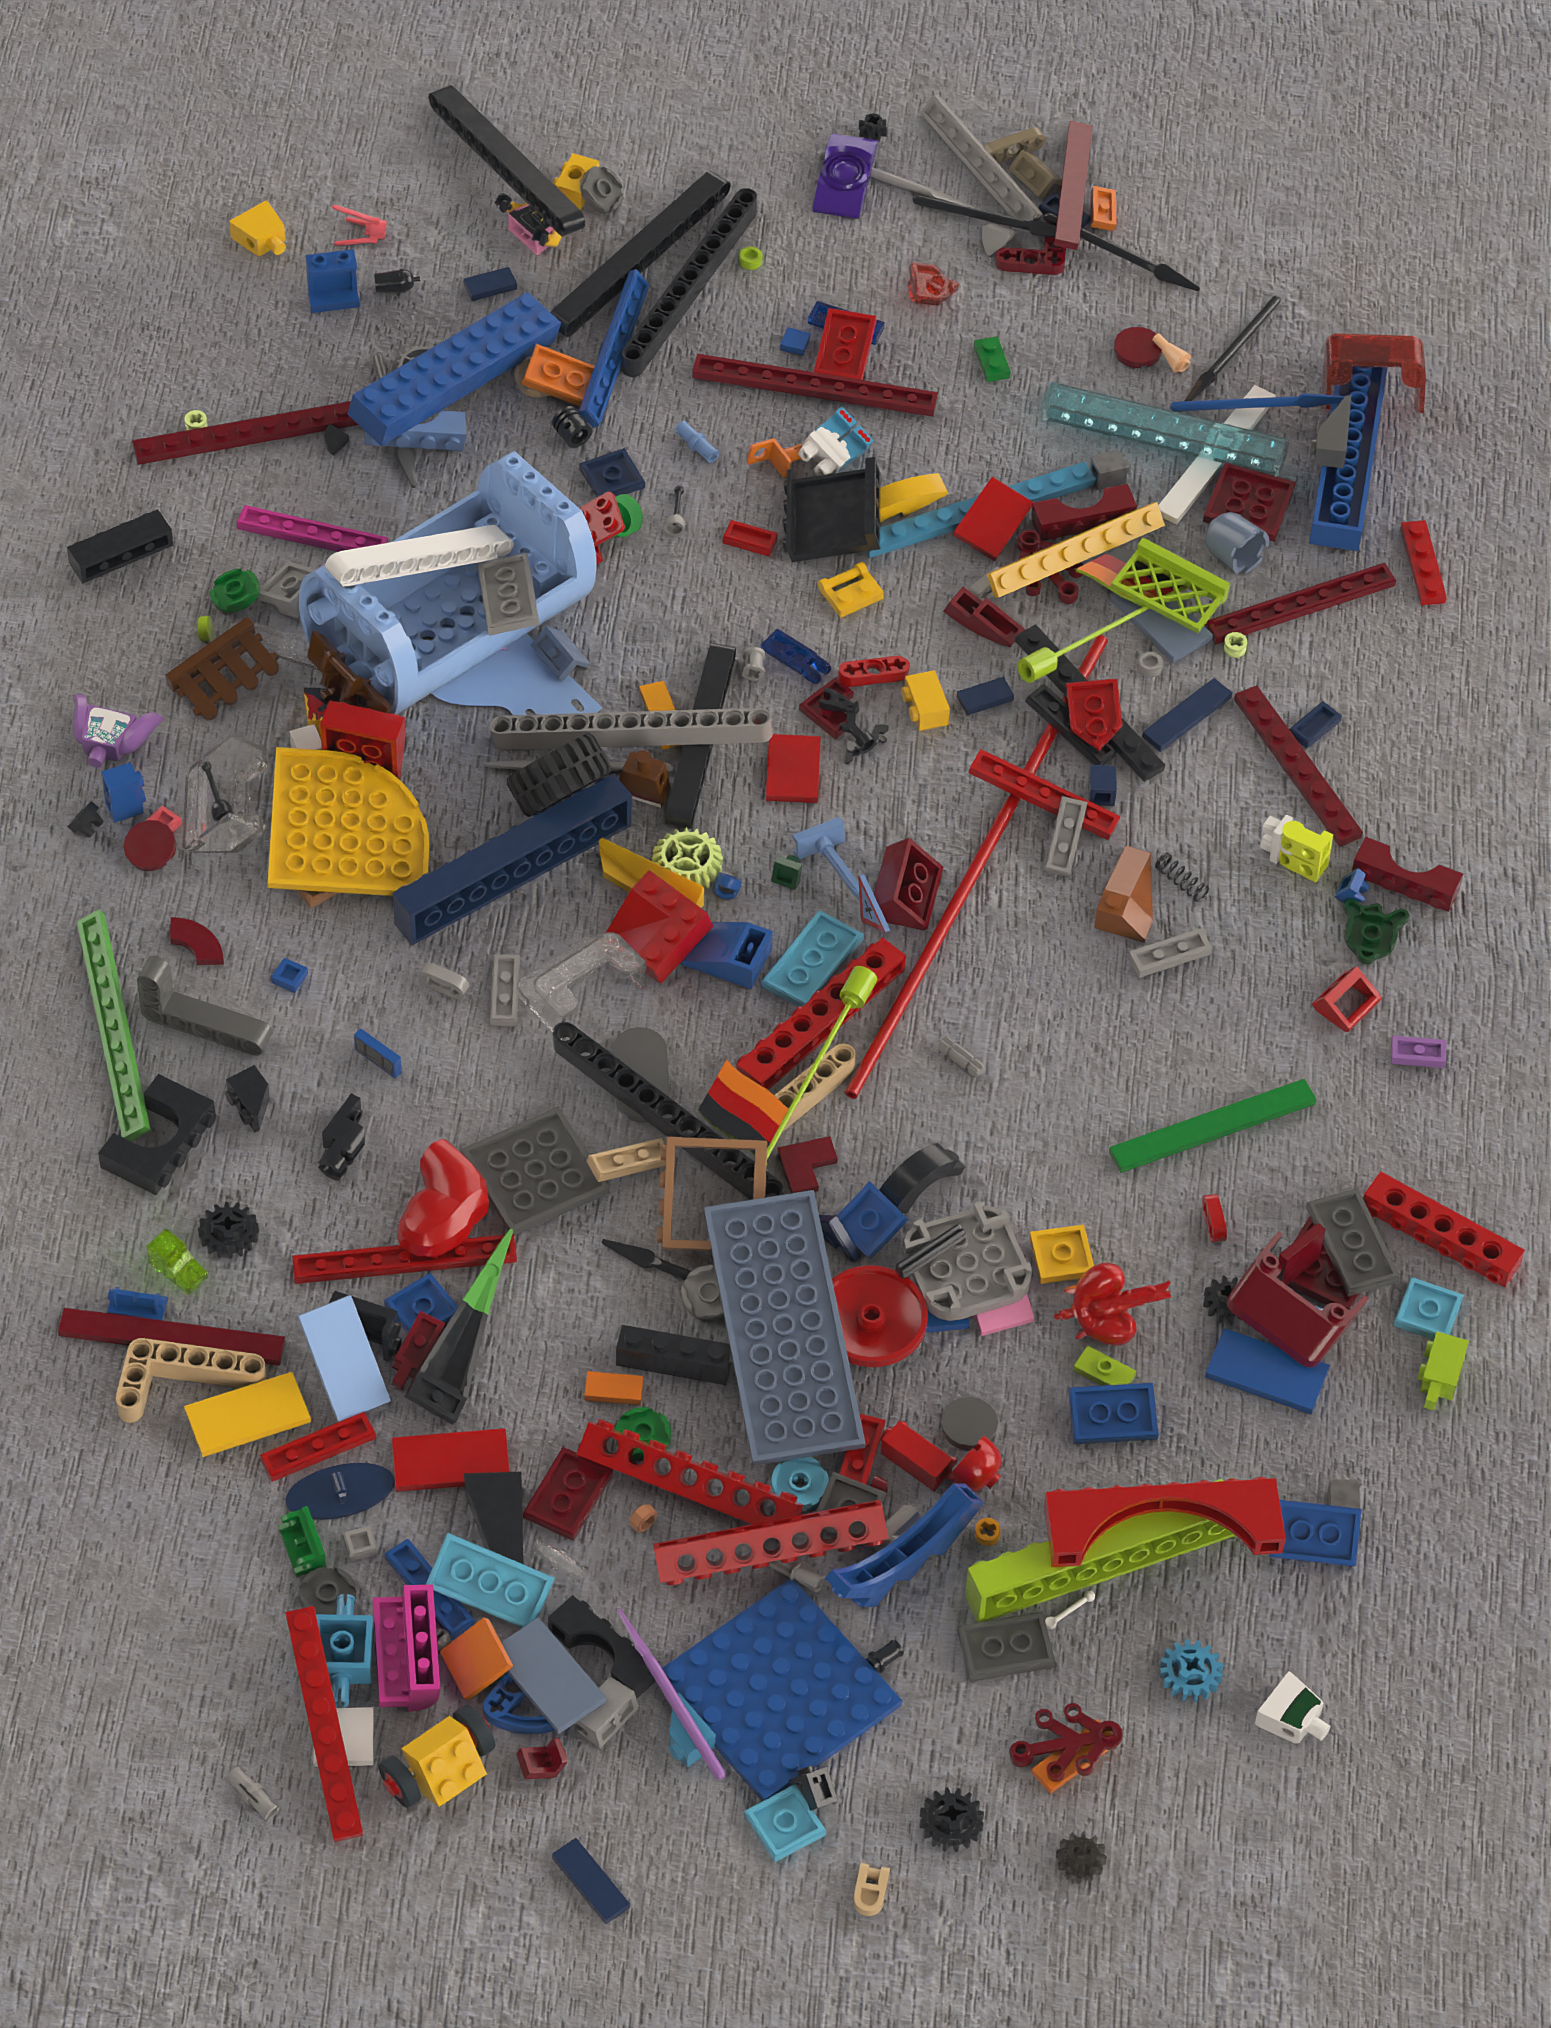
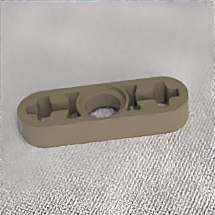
(1026, 140)

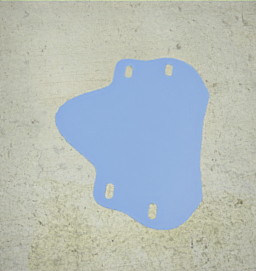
(517, 682)

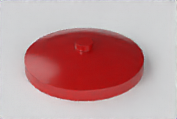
(879, 1315)

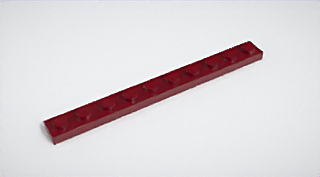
(815, 385)
(241, 433)

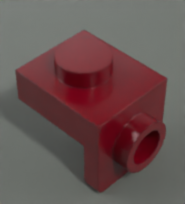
(542, 1761)

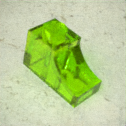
(175, 1262)

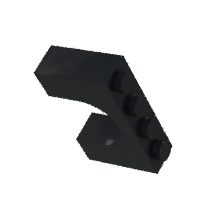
(153, 1166)

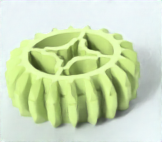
(688, 853)

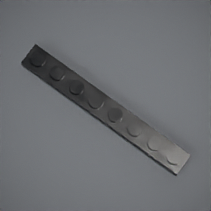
(1126, 740)

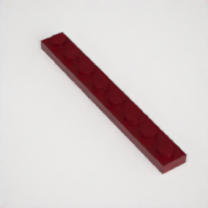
(1298, 766)

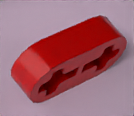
(1214, 1218)

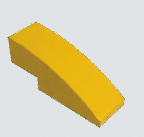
(910, 495)

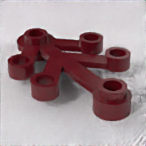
(1030, 543)
(1070, 1742)

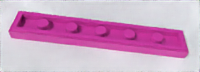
(305, 530)

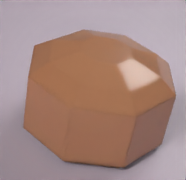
(643, 1518)

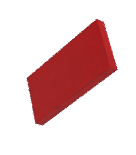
(443, 1458)

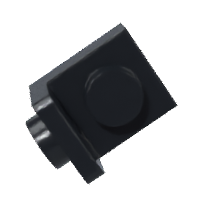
(816, 1786)

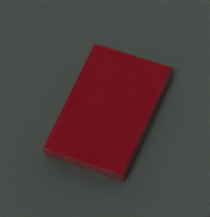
(567, 1493)

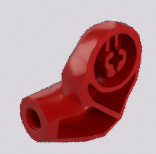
(447, 1207)

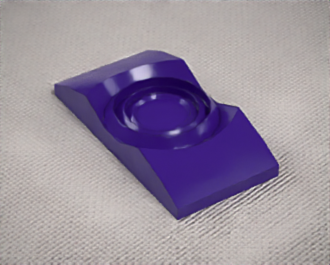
(844, 176)

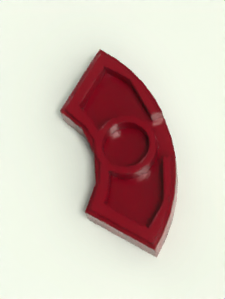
(197, 939)

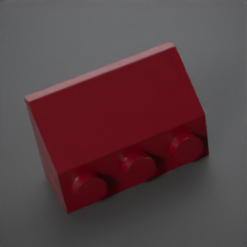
(907, 885)

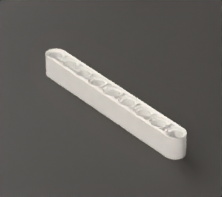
(418, 555)

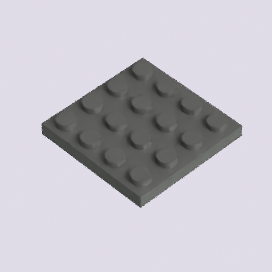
(535, 1171)

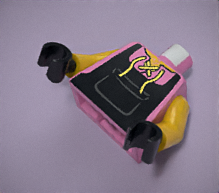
(528, 225)

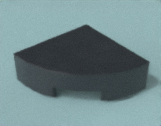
(335, 439)

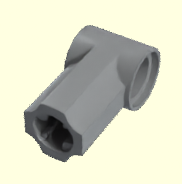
(899, 1524)

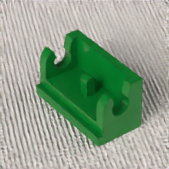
(302, 1541)

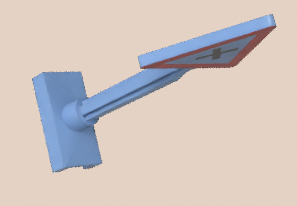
(823, 839)

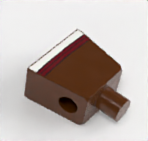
(646, 778)

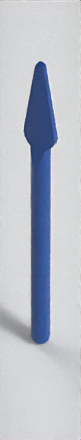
(1303, 400)

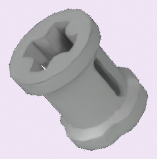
(753, 663)

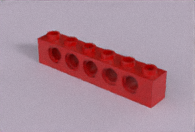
(1457, 1229)

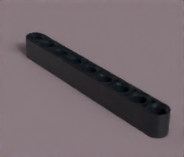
(695, 758)

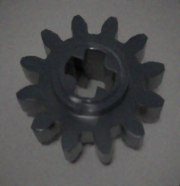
(1217, 1296)

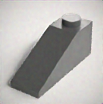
(1332, 437)

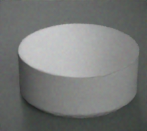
(1150, 664)

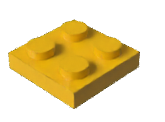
(1061, 1253)

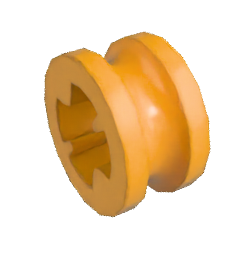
(990, 1524)

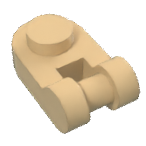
(870, 1897)

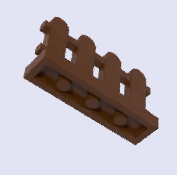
(223, 650)

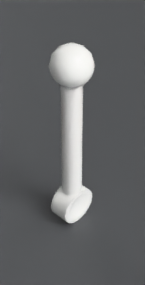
(1051, 1622)

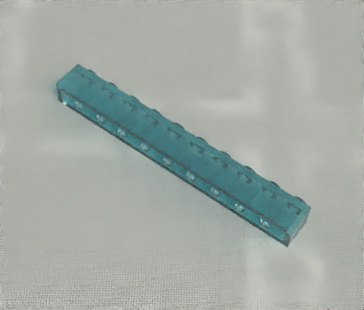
(1164, 428)

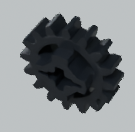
(228, 1230)
(960, 1810)

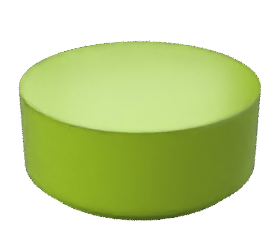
(750, 258)
(205, 628)

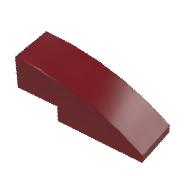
(983, 618)

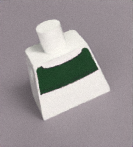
(1292, 1711)

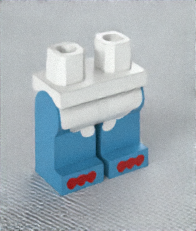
(827, 450)

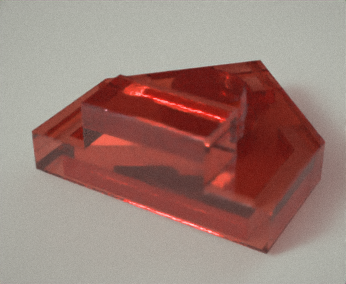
(929, 285)

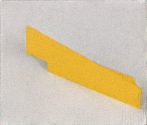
(627, 868)

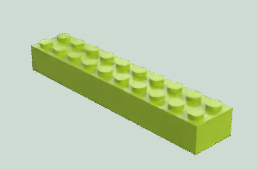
(1027, 1577)

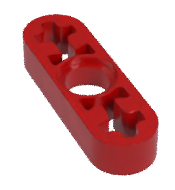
(857, 674)

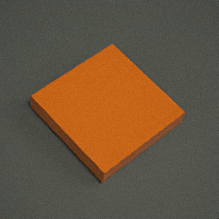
(476, 1658)

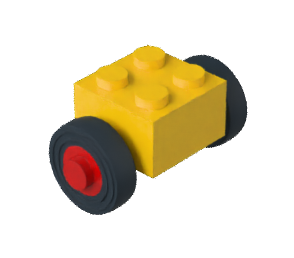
(440, 1760)

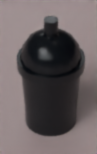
(395, 281)

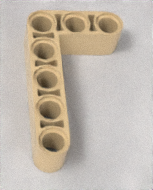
(819, 1087)
(180, 1369)

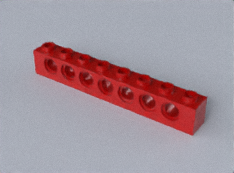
(880, 958)
(594, 1447)
(754, 1535)

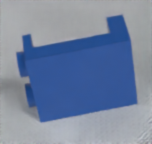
(332, 281)

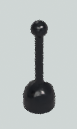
(220, 806)

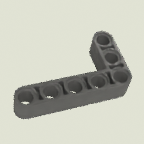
(195, 1016)

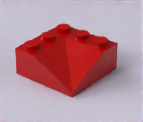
(365, 733)
(660, 924)

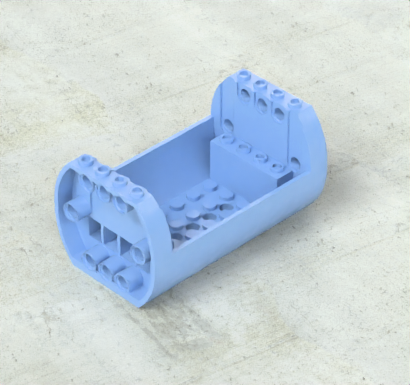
(385, 619)

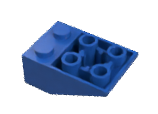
(732, 952)

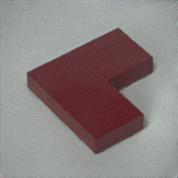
(826, 719)
(800, 1160)

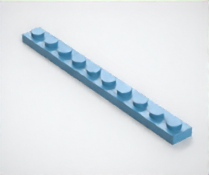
(948, 518)

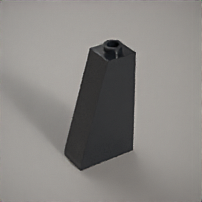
(497, 1511)

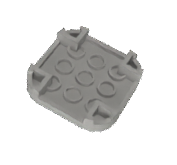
(977, 1272)

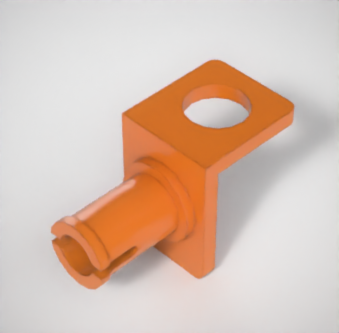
(778, 456)

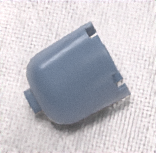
(1236, 542)

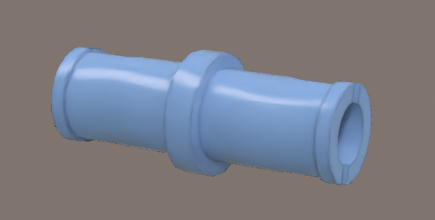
(697, 441)

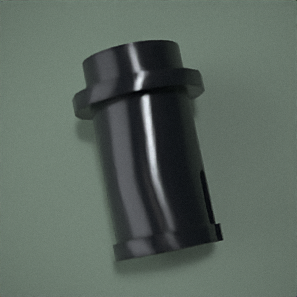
(885, 1655)

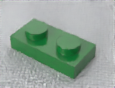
(992, 359)

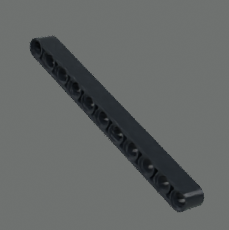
(506, 160)
(640, 252)
(689, 282)
(658, 1107)

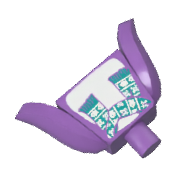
(109, 732)

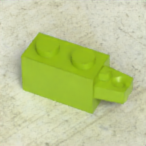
(1443, 1368)

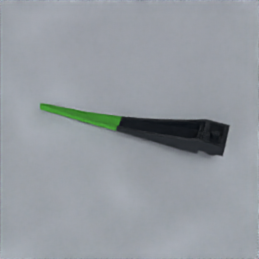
(447, 1370)

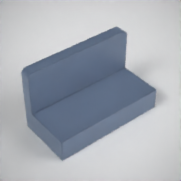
(558, 652)

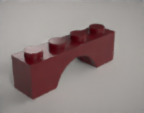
(1056, 519)
(1434, 887)

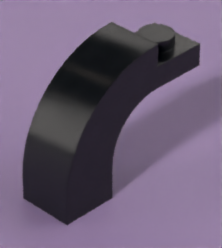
(918, 1173)

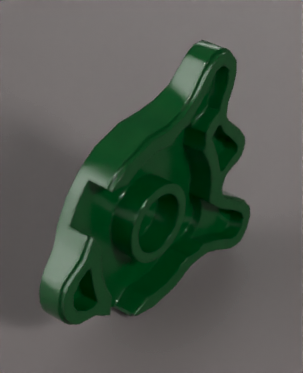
(1370, 931)

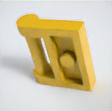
(853, 596)

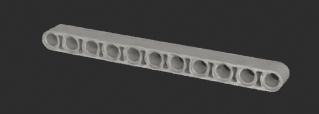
(633, 728)

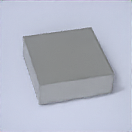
(360, 1543)

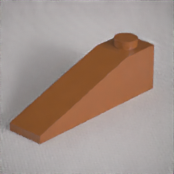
(1127, 898)

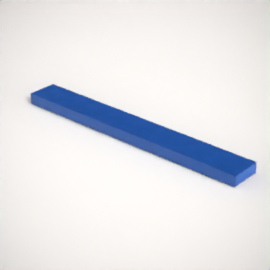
(610, 356)

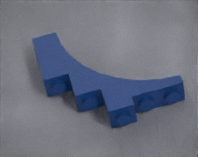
(900, 1560)

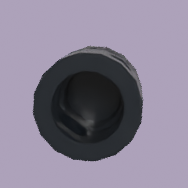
(569, 424)

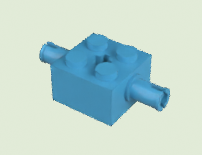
(347, 1647)

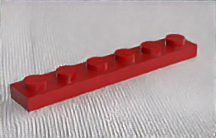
(1039, 791)

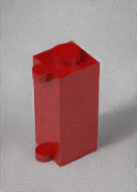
(916, 1455)

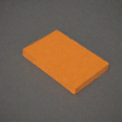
(558, 375)

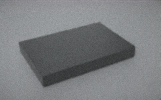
(1006, 1646)

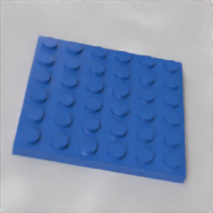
(780, 1689)

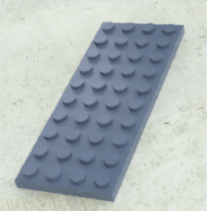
(784, 1328)

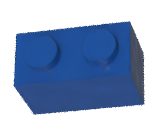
(123, 792)

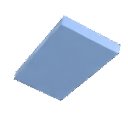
(343, 1358)

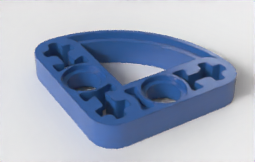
(505, 1718)

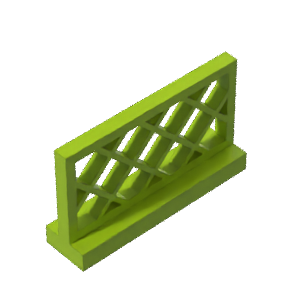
(1180, 573)

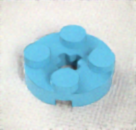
(806, 1469)

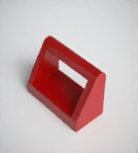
(1325, 1002)

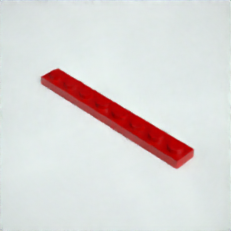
(324, 1724)

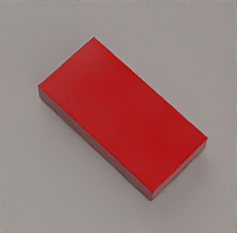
(750, 538)

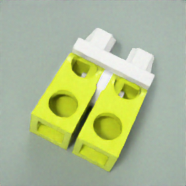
(1297, 847)

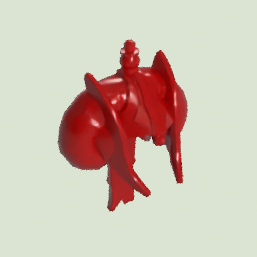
(1103, 1308)

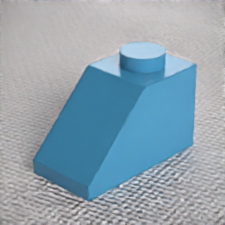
(680, 1743)

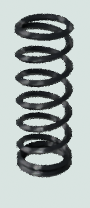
(1168, 857)

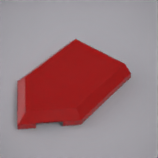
(1094, 710)

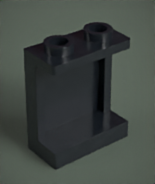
(378, 1323)

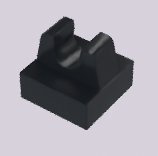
(84, 818)

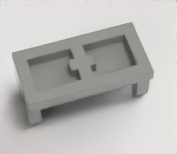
(609, 1717)

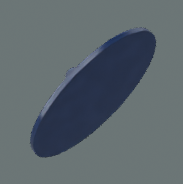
(341, 1490)

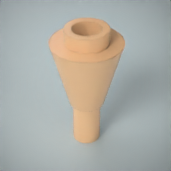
(1176, 357)

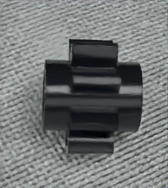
(872, 127)

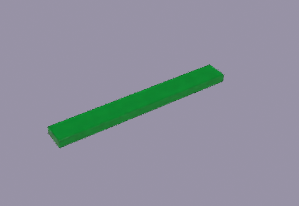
(1212, 1125)

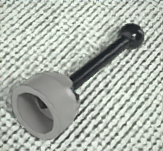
(676, 519)

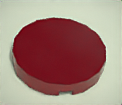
(1136, 347)
(149, 845)

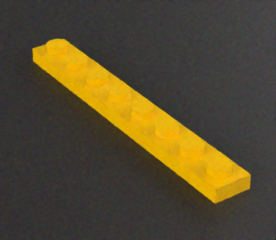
(1075, 549)

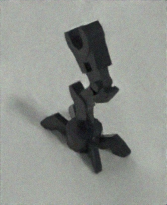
(864, 741)

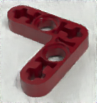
(1042, 257)

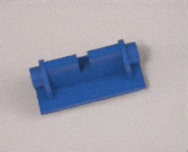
(136, 1304)

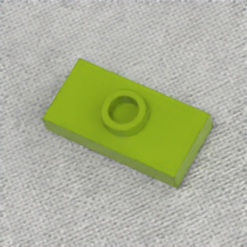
(1103, 1368)

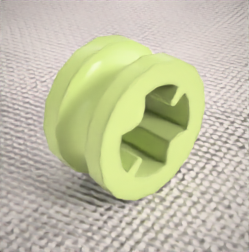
(195, 416)
(1235, 651)

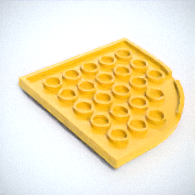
(343, 826)

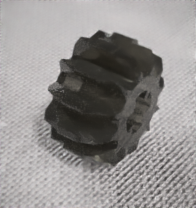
(1081, 1846)

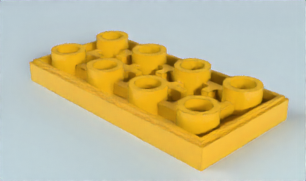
(247, 1414)

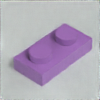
(1418, 1051)

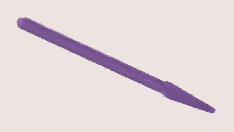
(674, 1700)

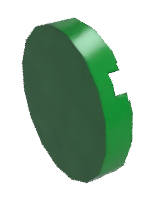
(235, 590)
(647, 1424)

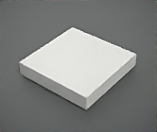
(357, 1735)

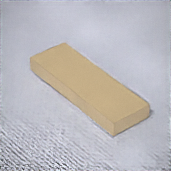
(626, 1160)

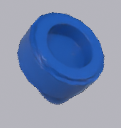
(729, 882)

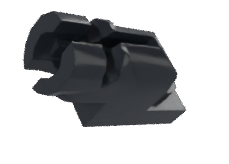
(342, 1139)

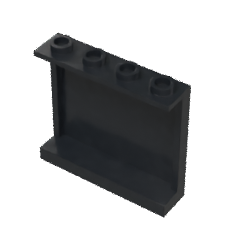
(832, 513)

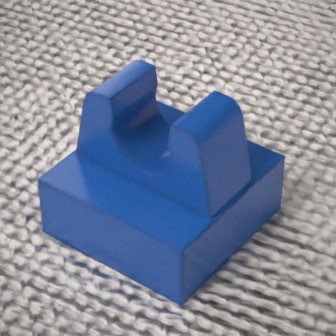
(1351, 886)

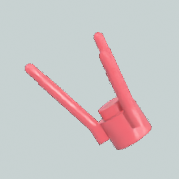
(374, 227)

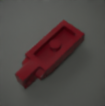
(415, 1347)

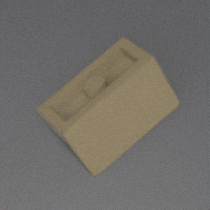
(1034, 173)

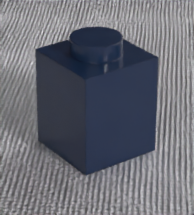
(1102, 785)

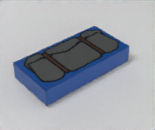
(377, 1053)

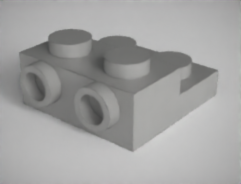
(284, 588)

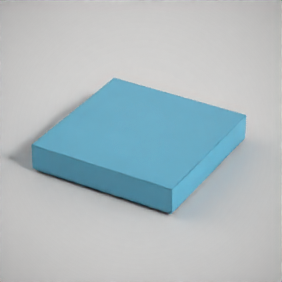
(1428, 1309)
(785, 1823)

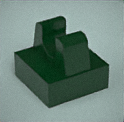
(787, 871)

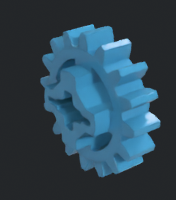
(1192, 1674)

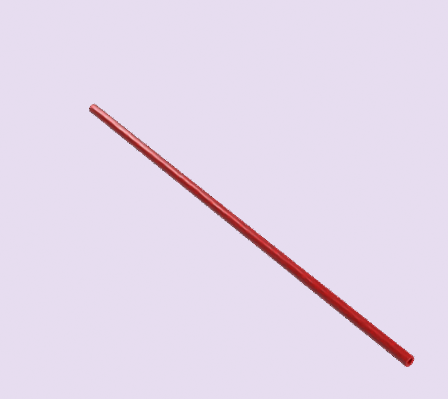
(960, 896)

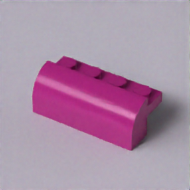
(407, 1649)

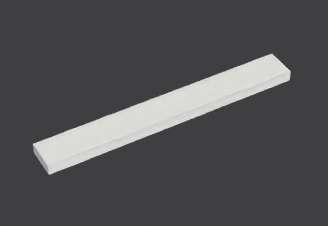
(1202, 470)

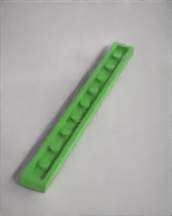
(113, 1026)

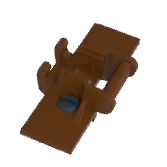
(340, 679)

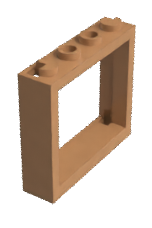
(667, 1181)

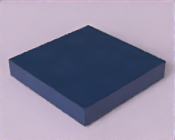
(612, 473)

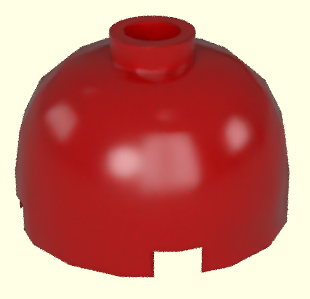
(979, 1466)

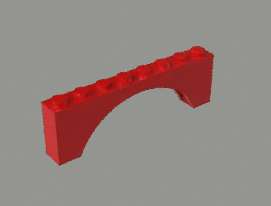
(1242, 1506)

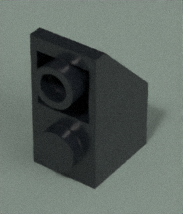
(250, 1095)

